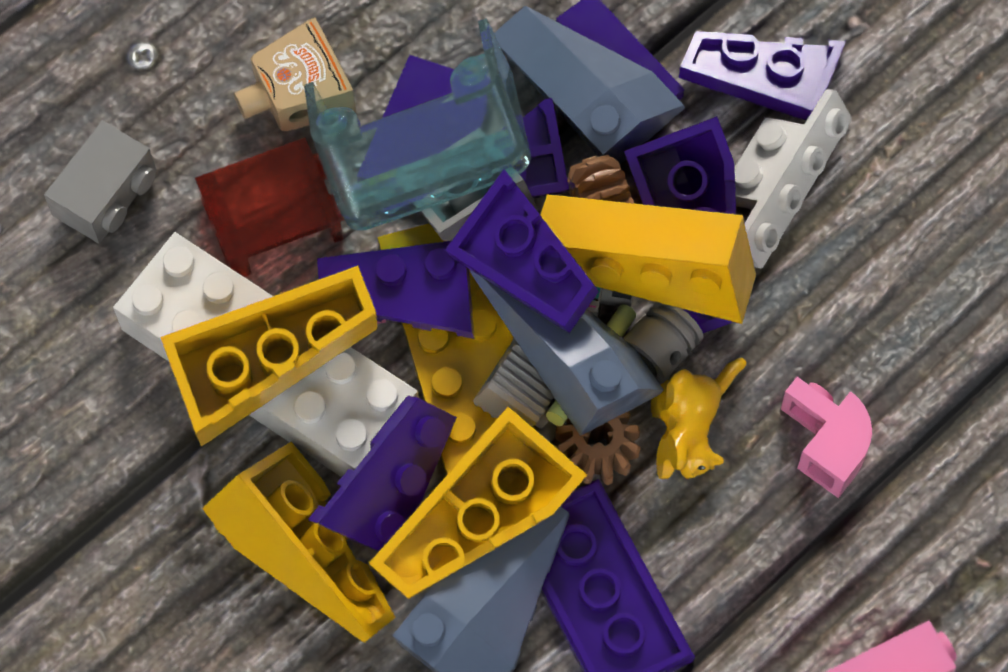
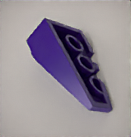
(688, 172)

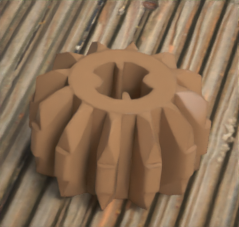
(599, 180)
(600, 458)

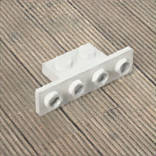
(782, 168)

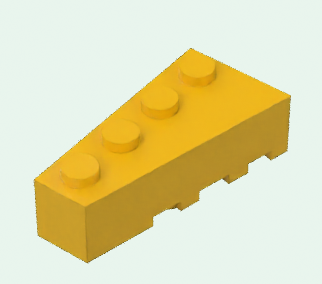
(659, 252)
(262, 349)

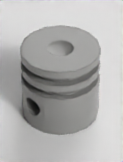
(664, 339)

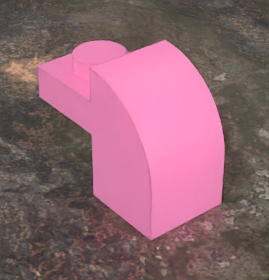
(840, 434)

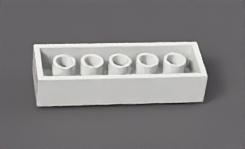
(324, 414)

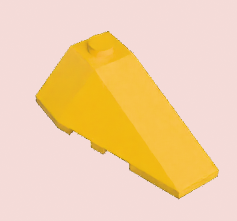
(488, 498)
(267, 522)

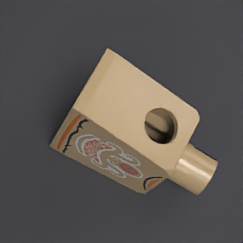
(284, 70)

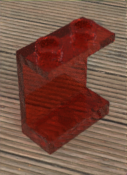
(268, 202)

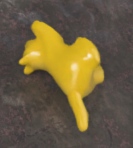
(688, 410)

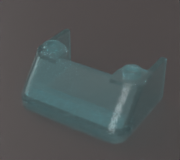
(426, 150)

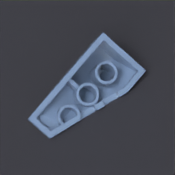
(594, 89)
(587, 370)
(484, 609)

